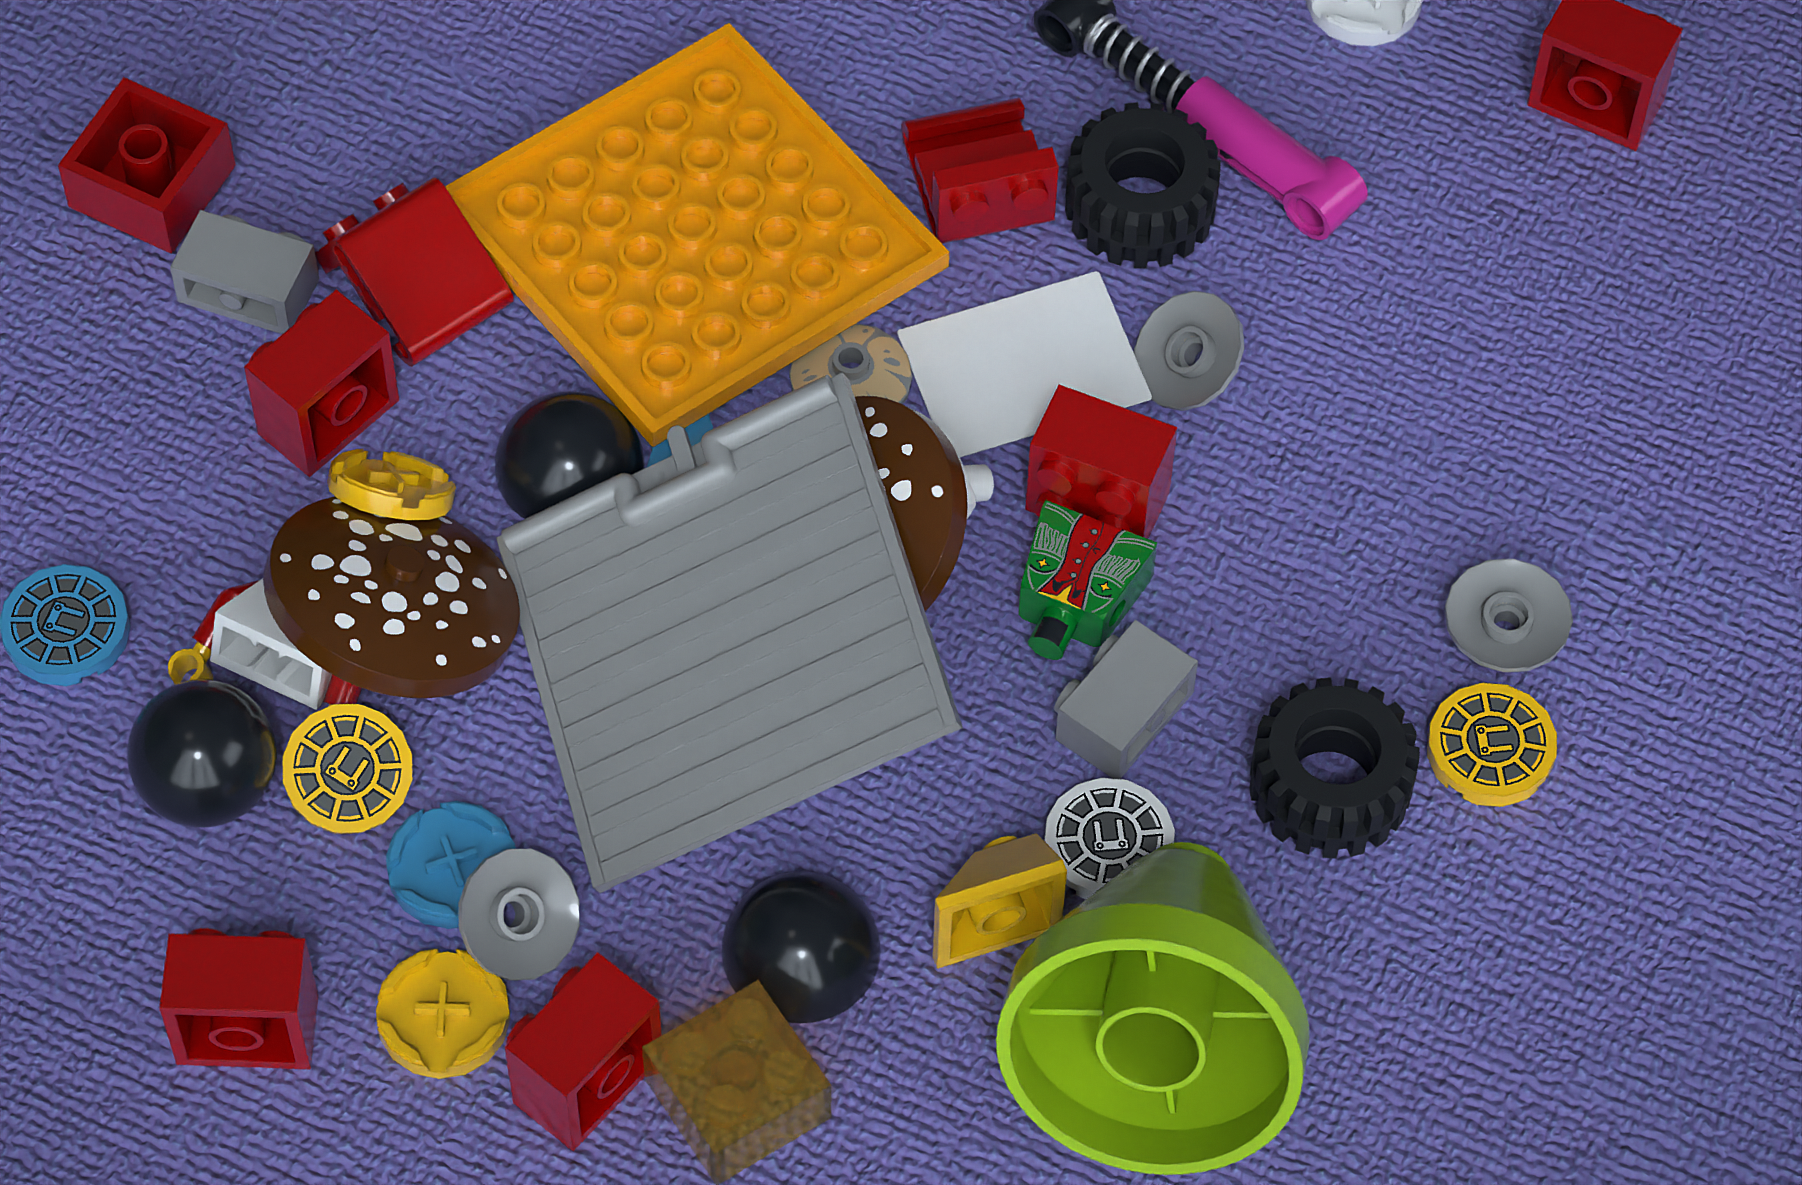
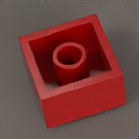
(1605, 68)
(147, 165)
(322, 382)
(1101, 461)
(239, 1000)
(581, 1050)

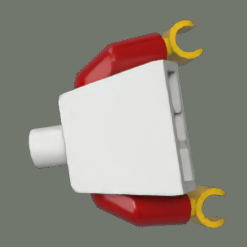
(247, 640)

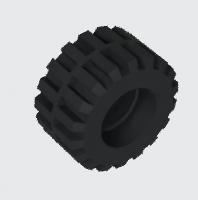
(1150, 147)
(1343, 723)

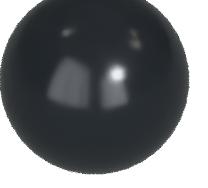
(563, 448)
(804, 943)

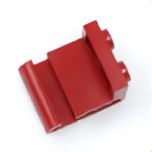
(980, 171)
(417, 268)

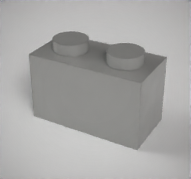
(245, 271)
(1124, 699)

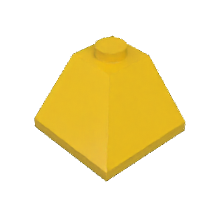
(999, 899)

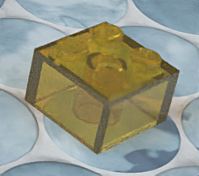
(737, 1082)

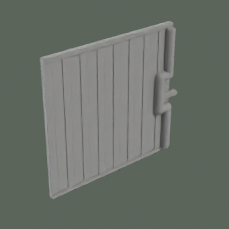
(725, 631)

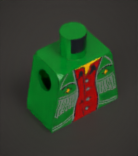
(1080, 579)

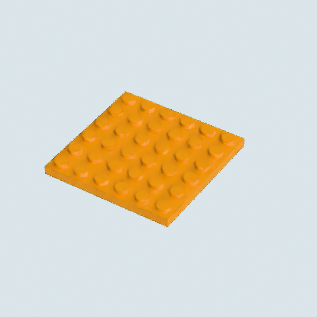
(694, 232)

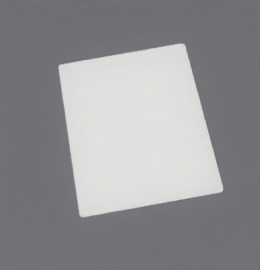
(1000, 363)

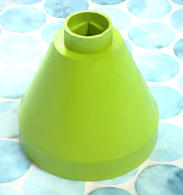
(1157, 1021)

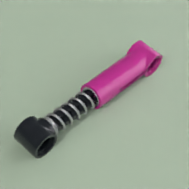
(1313, 190)

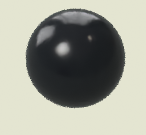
(201, 753)

